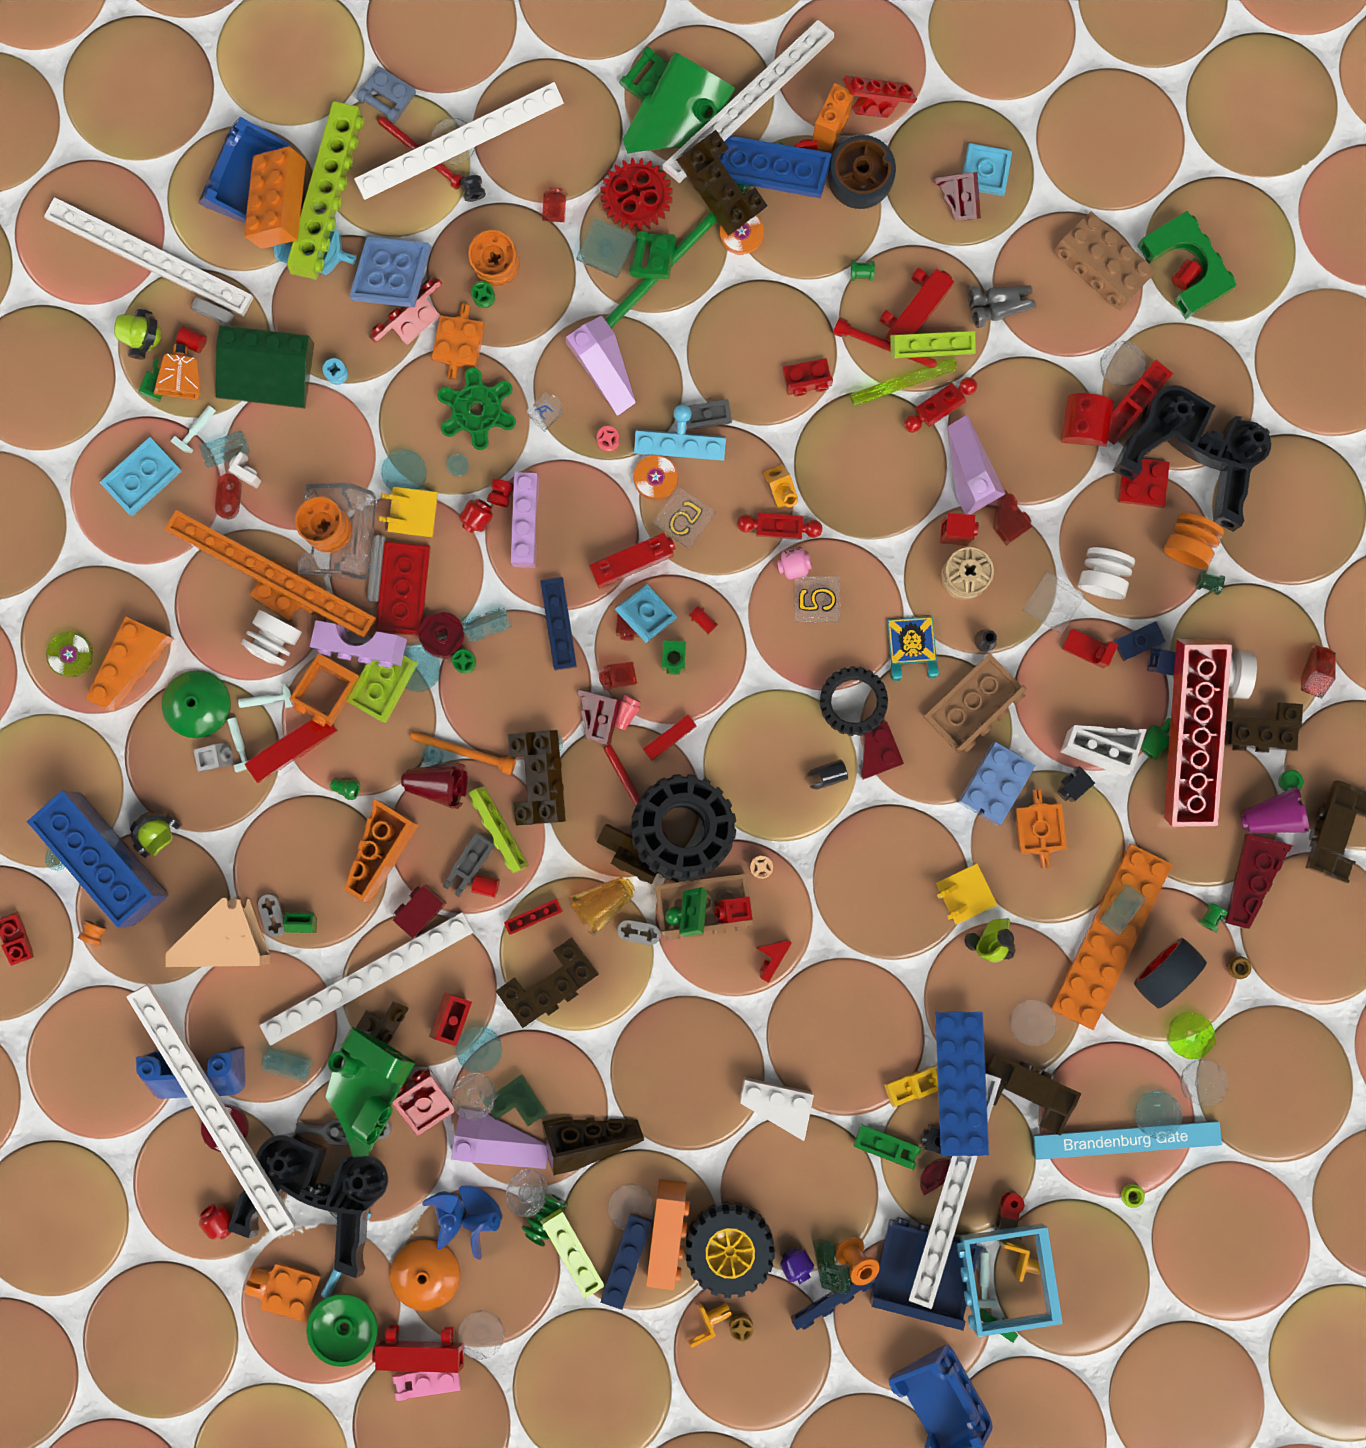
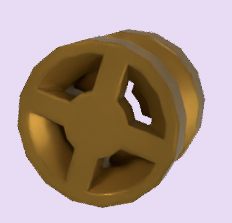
(741, 1332)

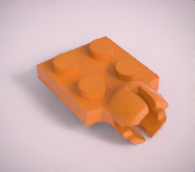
(283, 1289)

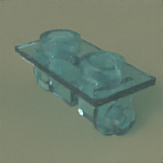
(477, 629)
(287, 1065)

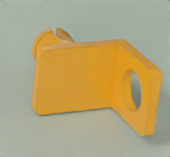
(781, 486)
(1024, 1263)
(710, 1319)

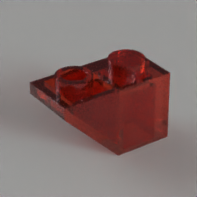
(1009, 520)
(1319, 671)

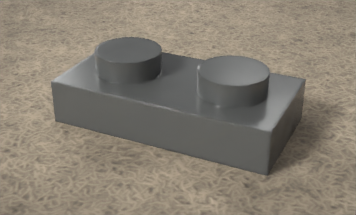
(709, 415)

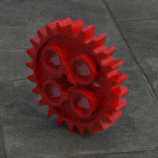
(644, 212)

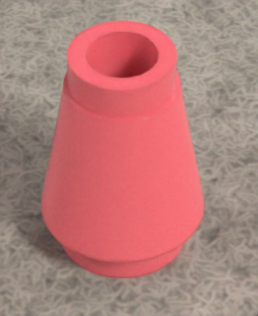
(627, 711)

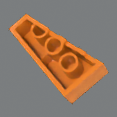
(126, 662)
(380, 848)
(666, 1235)

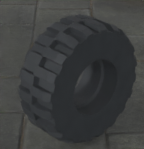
(706, 803)

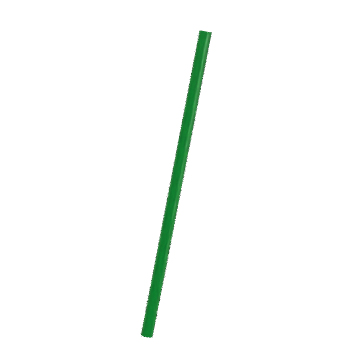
(679, 251)

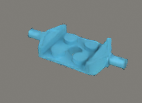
(331, 258)

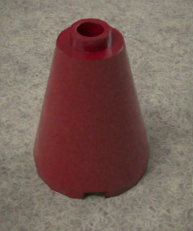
(438, 783)

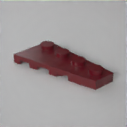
(1254, 876)

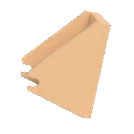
(222, 938)

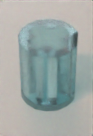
(432, 756)

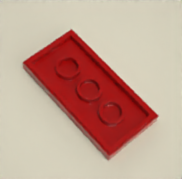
(402, 588)

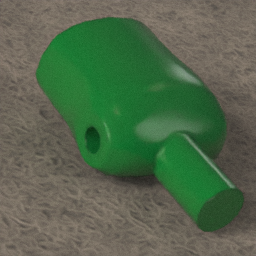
(1156, 739)

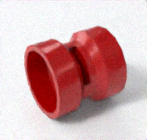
(500, 492)

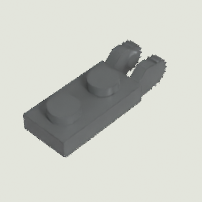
(470, 862)

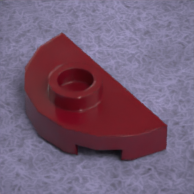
(934, 1175)

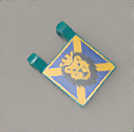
(912, 642)

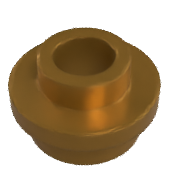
(1246, 967)

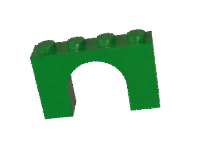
(1186, 235)

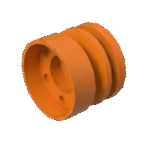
(491, 245)
(313, 520)
(1193, 540)

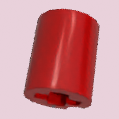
(1186, 274)
(192, 339)
(485, 885)

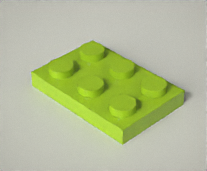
(381, 688)

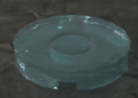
(404, 470)
(426, 672)
(479, 1049)
(1158, 1114)

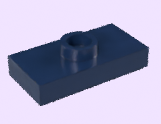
(1139, 641)

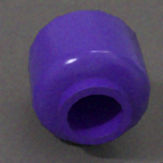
(796, 1265)

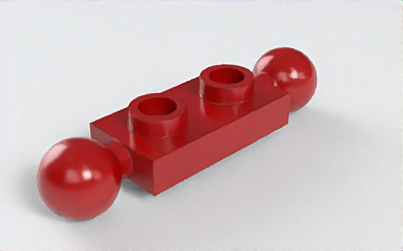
(940, 404)
(779, 526)

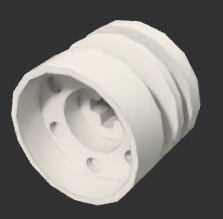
(1106, 573)
(270, 638)
(1242, 674)

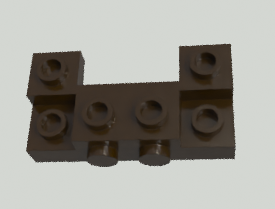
(717, 186)
(1264, 733)
(542, 777)
(1333, 831)
(560, 985)
(1038, 1088)

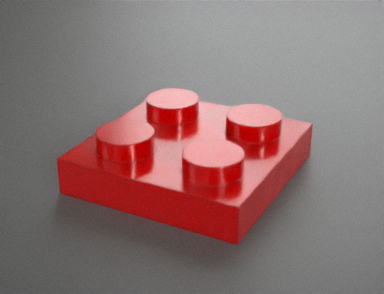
(1148, 487)

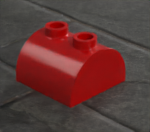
(1087, 419)

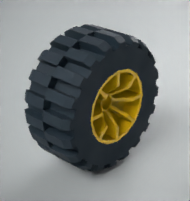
(729, 1249)

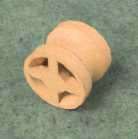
(764, 867)

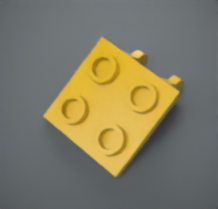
(411, 511)
(966, 894)

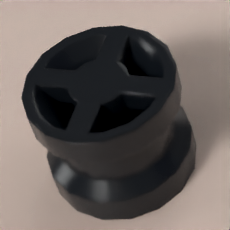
(472, 188)

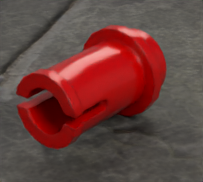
(702, 619)

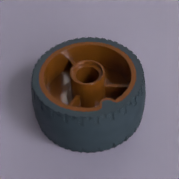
(858, 188)

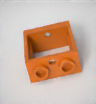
(833, 118)
(334, 669)

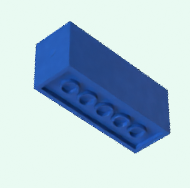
(97, 858)

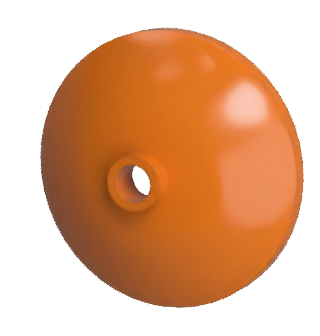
(438, 1266)

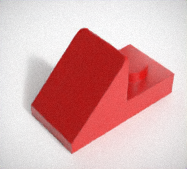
(776, 952)

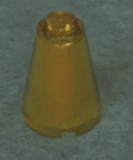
(601, 903)

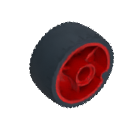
(1170, 973)

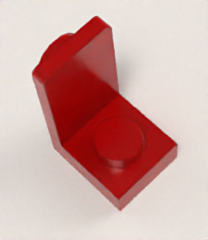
(1089, 648)

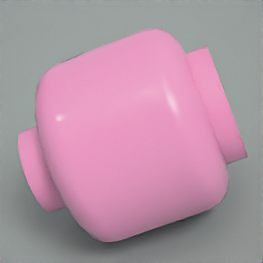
(794, 563)

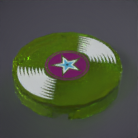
(69, 654)

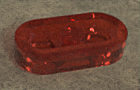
(228, 497)

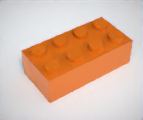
(275, 197)

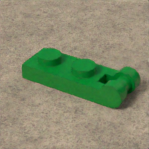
(886, 1146)

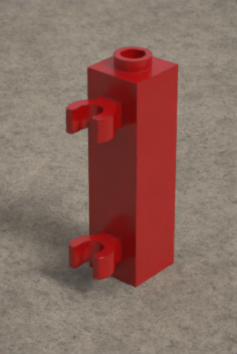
(922, 305)
(632, 560)
(418, 1355)

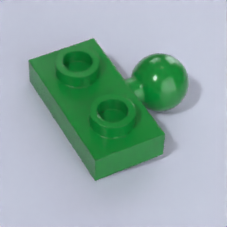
(691, 915)

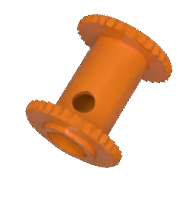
(862, 1268)

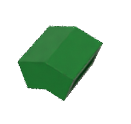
(300, 927)

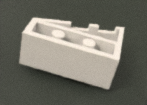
(1105, 747)
(779, 1104)

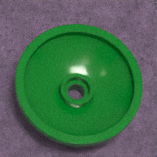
(210, 707)
(331, 1341)

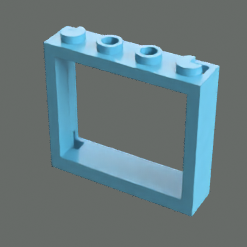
(1053, 1314)

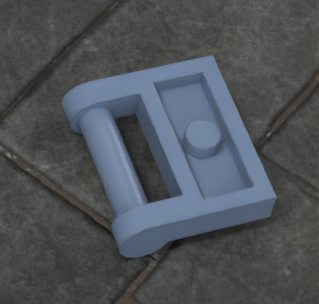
(391, 89)

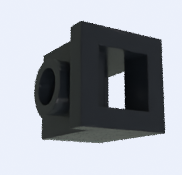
(1075, 785)
(928, 1139)

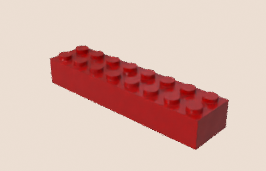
(1197, 732)

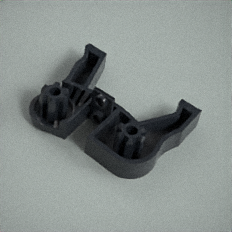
(1180, 419)
(294, 1167)

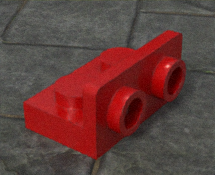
(807, 377)

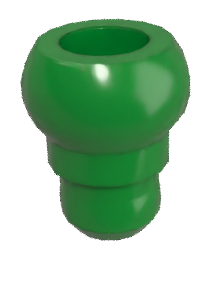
(347, 788)

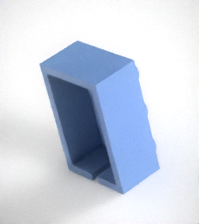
(996, 783)

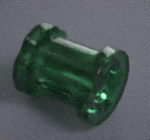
(1210, 582)

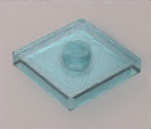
(606, 248)

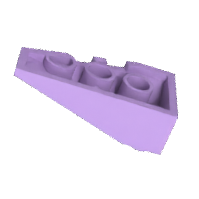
(601, 358)
(973, 473)
(497, 1143)

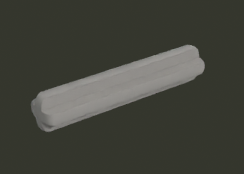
(376, 568)

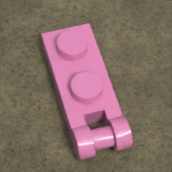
(425, 1384)

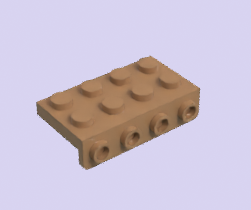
(1104, 260)
(975, 704)
(717, 889)

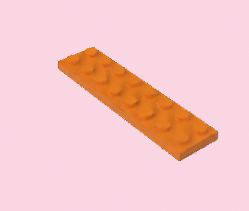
(1103, 952)

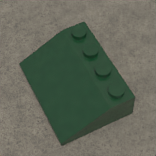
(263, 366)

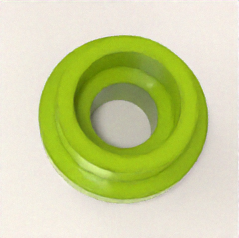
(1137, 1201)

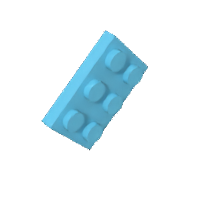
(141, 476)

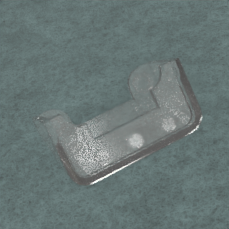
(354, 559)

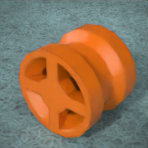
(92, 932)

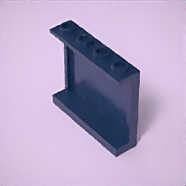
(898, 1270)

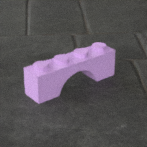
(524, 519)
(382, 648)

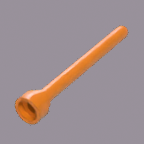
(505, 764)

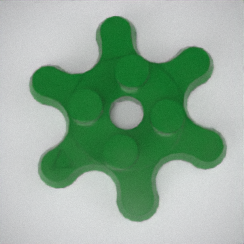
(476, 393)

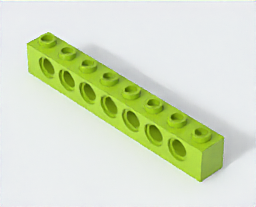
(340, 117)

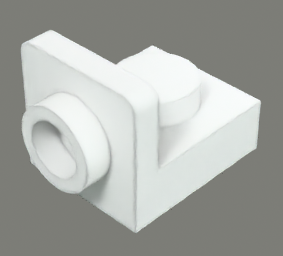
(244, 473)

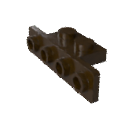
(626, 856)
(383, 1028)

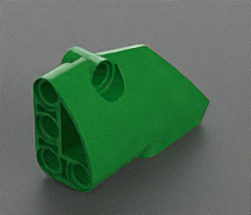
(677, 107)
(365, 1087)

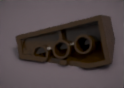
(582, 1142)

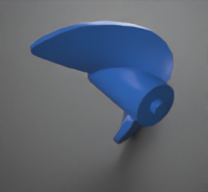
(449, 1212)
(483, 1215)

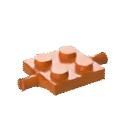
(458, 341)
(276, 601)
(1040, 829)

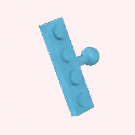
(680, 443)

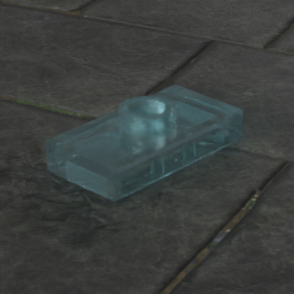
(1122, 910)

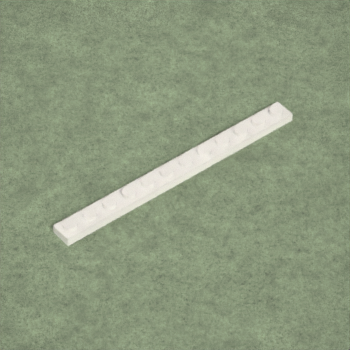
(211, 1109)

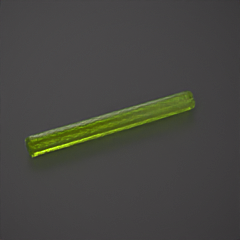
(903, 382)

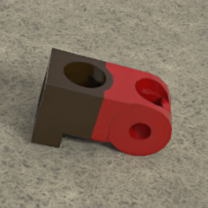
(1010, 1208)

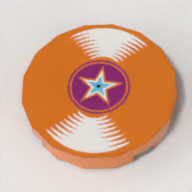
(745, 239)
(655, 477)

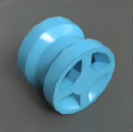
(338, 375)

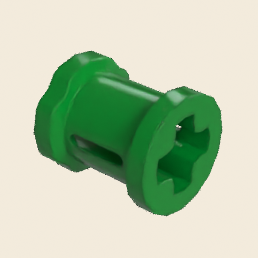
(862, 270)
(1212, 917)

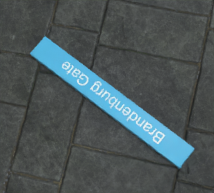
(1124, 1141)

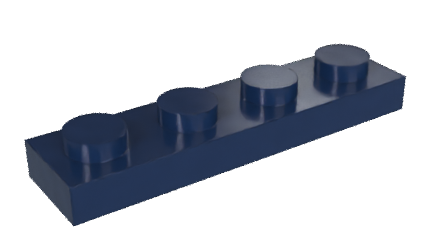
(558, 623)
(626, 1261)
(825, 1305)

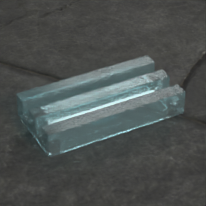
(226, 439)

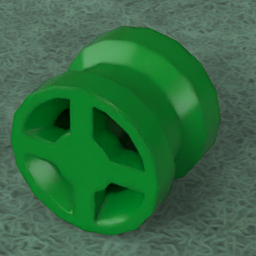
(480, 290)
(461, 658)

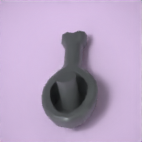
(330, 1131)

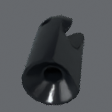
(830, 774)

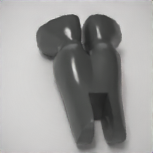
(1002, 303)

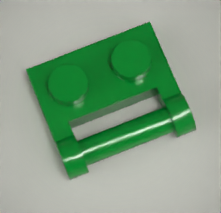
(650, 80)
(659, 258)

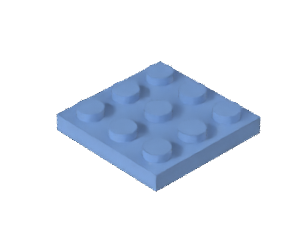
(390, 271)

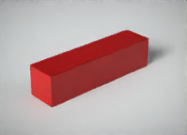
(669, 737)
(533, 916)

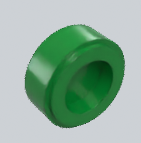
(1290, 779)

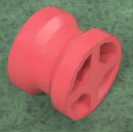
(606, 434)

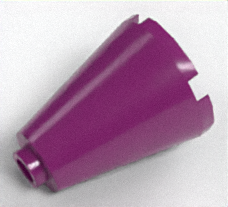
(1277, 814)

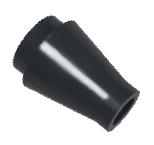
(981, 642)

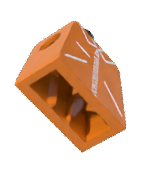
(178, 375)

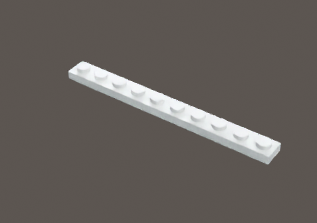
(757, 92)
(458, 141)
(149, 257)
(366, 978)
(947, 1217)

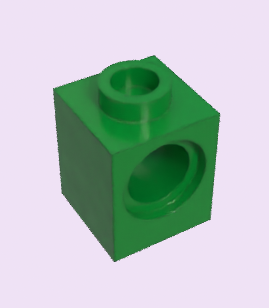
(670, 647)

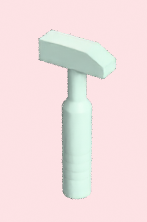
(194, 430)
(267, 699)
(239, 744)
(984, 1282)

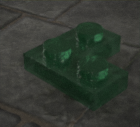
(521, 1096)
(831, 1275)

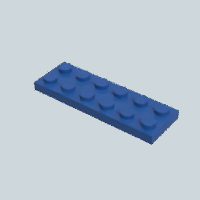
(776, 166)
(962, 1084)

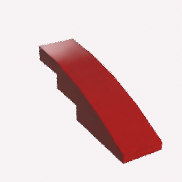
(1137, 400)
(288, 749)

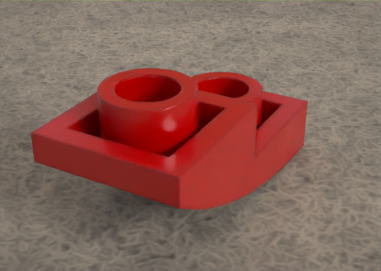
(15, 939)

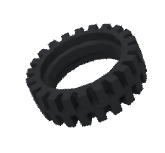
(854, 674)

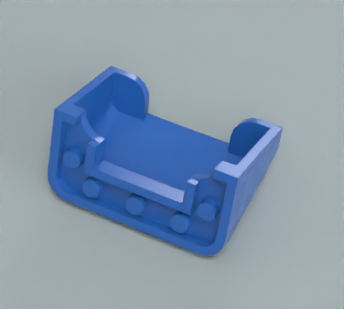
(230, 178)
(224, 1072)
(944, 1400)

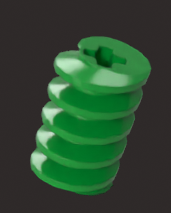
(535, 1231)

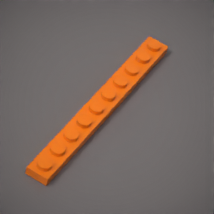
(270, 574)

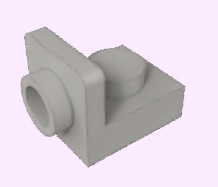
(213, 757)

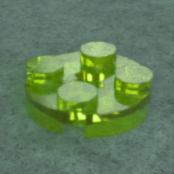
(1204, 1037)

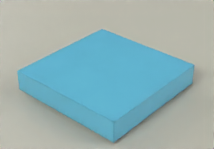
(991, 165)
(646, 613)

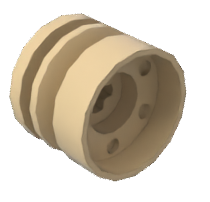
(970, 586)

